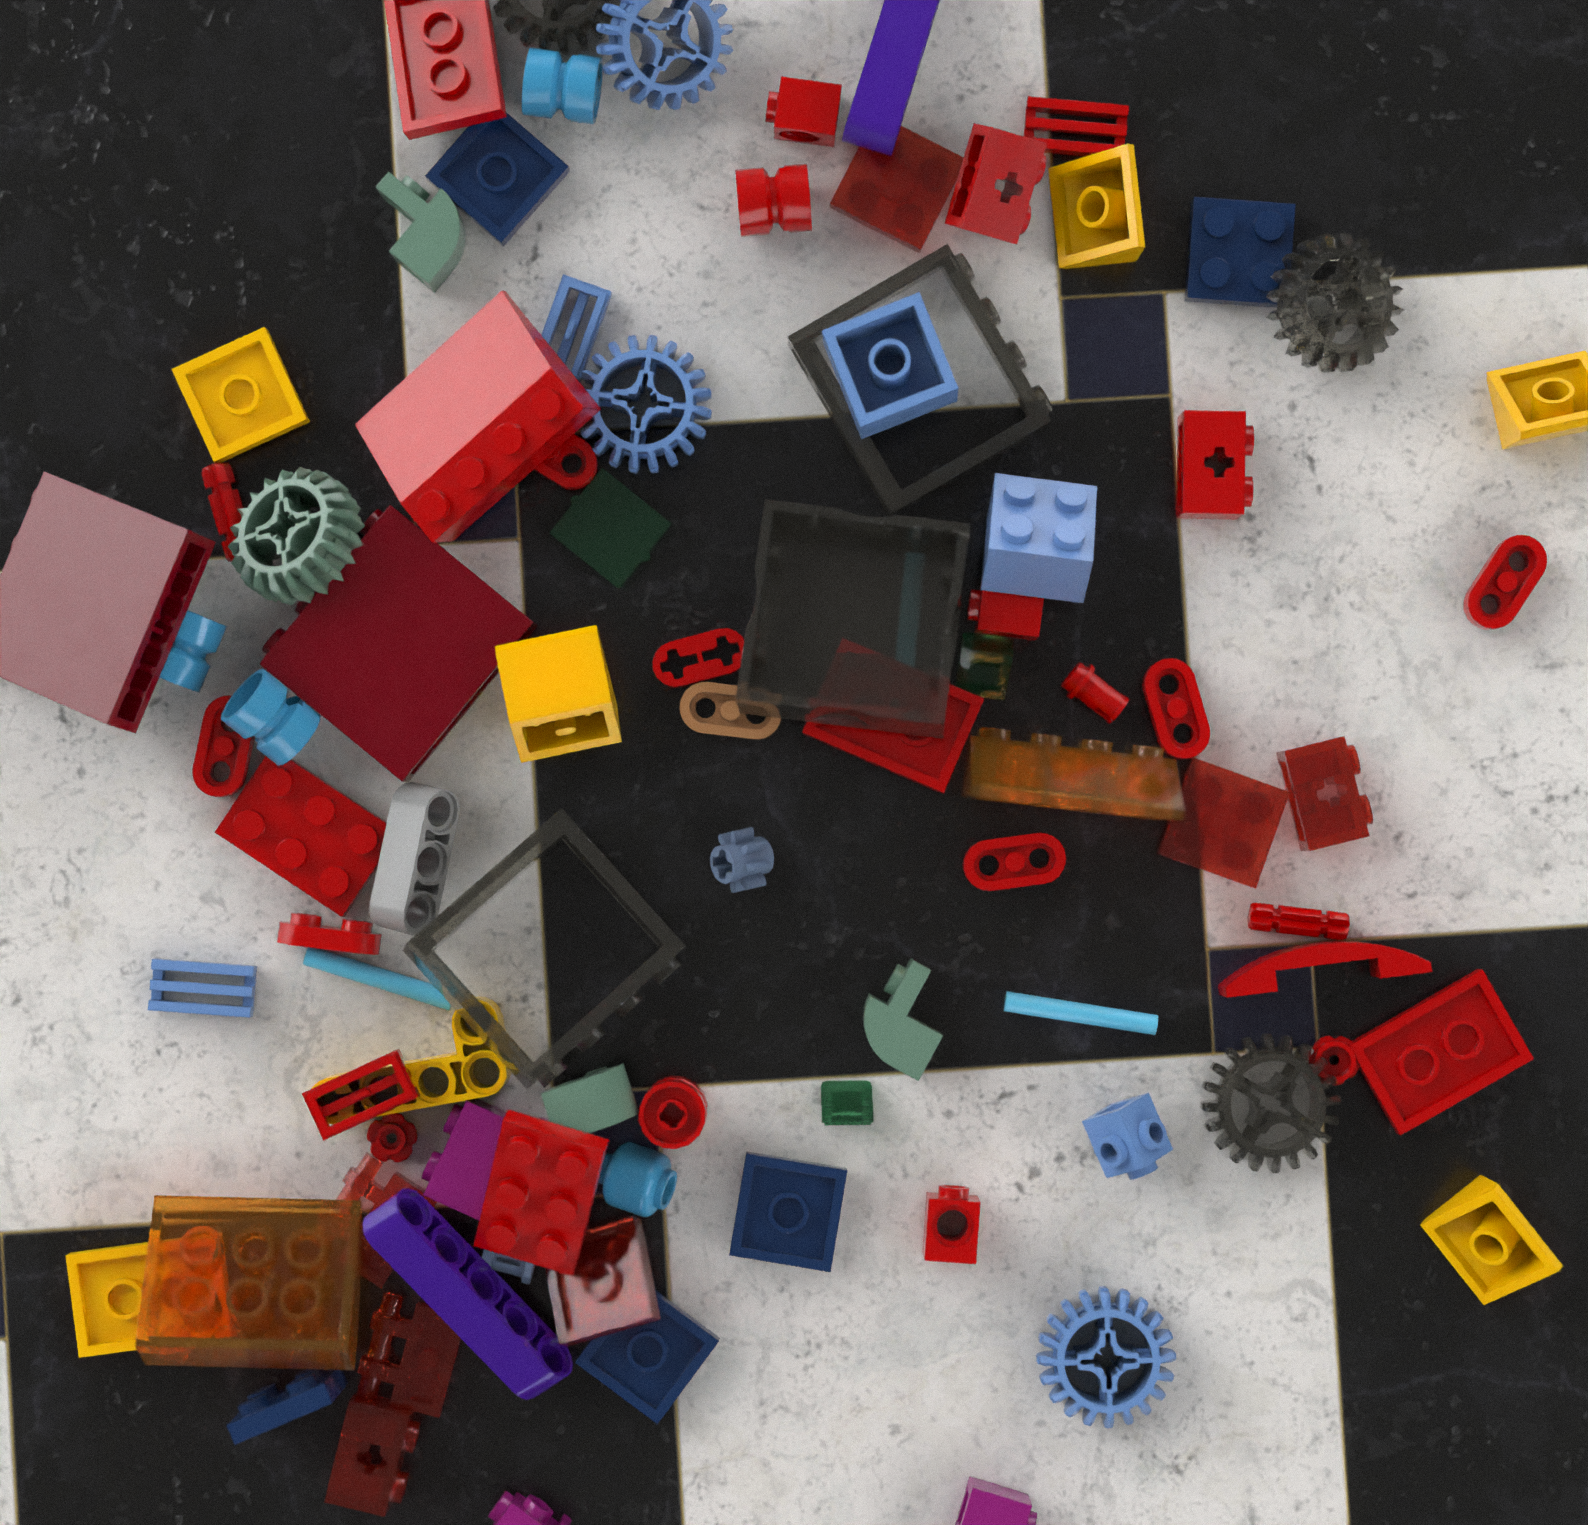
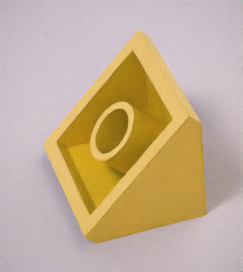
(1097, 209)
(1540, 399)
(1489, 1241)

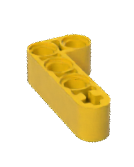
(457, 1066)

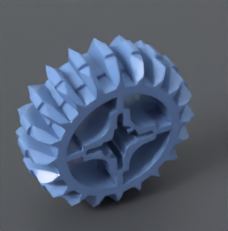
(656, 57)
(667, 409)
(1128, 1357)

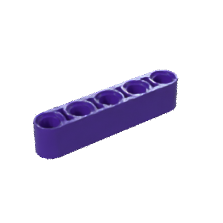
(889, 74)
(467, 1294)

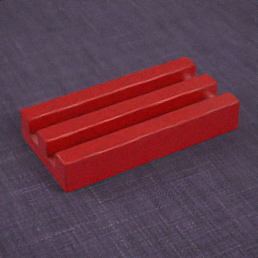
(1075, 108)
(402, 1075)

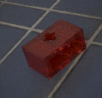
(1314, 820)
(356, 1480)

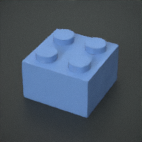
(890, 365)
(1039, 538)

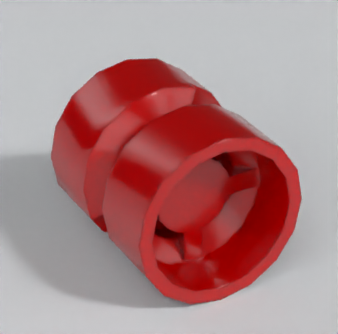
(773, 200)
(673, 1112)

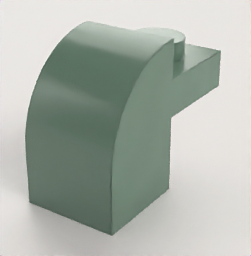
(434, 239)
(895, 1034)
(592, 1101)

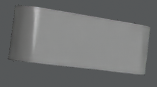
(414, 858)

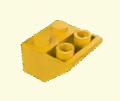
(558, 693)

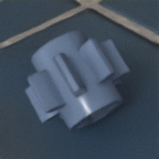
(742, 860)

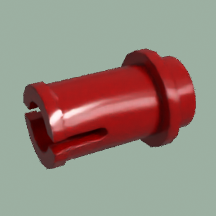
(1094, 692)

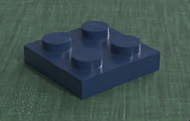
(498, 175)
(1236, 250)
(788, 1211)
(652, 1360)
(274, 1407)

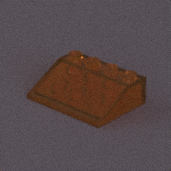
(1072, 778)
(251, 1283)

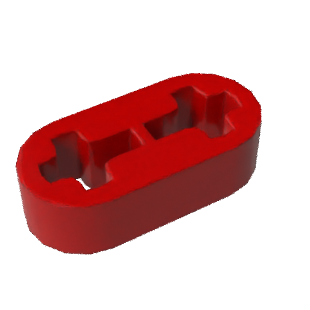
(693, 646)

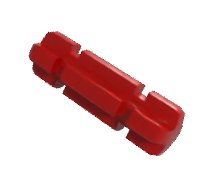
(223, 501)
(1298, 921)

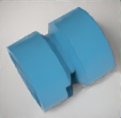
(557, 85)
(187, 660)
(277, 722)

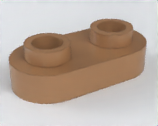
(727, 718)

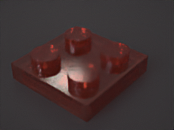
(901, 191)
(1224, 823)
(609, 1286)

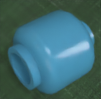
(637, 1179)

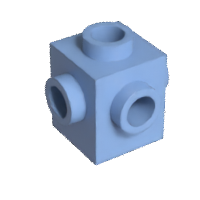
(1128, 1137)

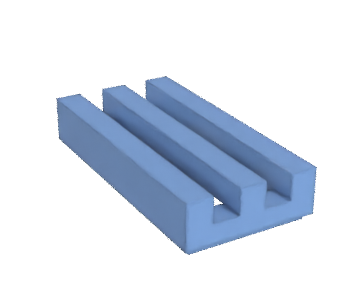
(585, 291)
(159, 985)

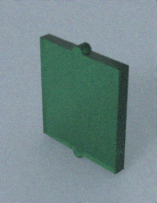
(610, 528)

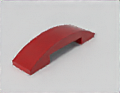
(1260, 974)

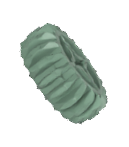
(283, 527)

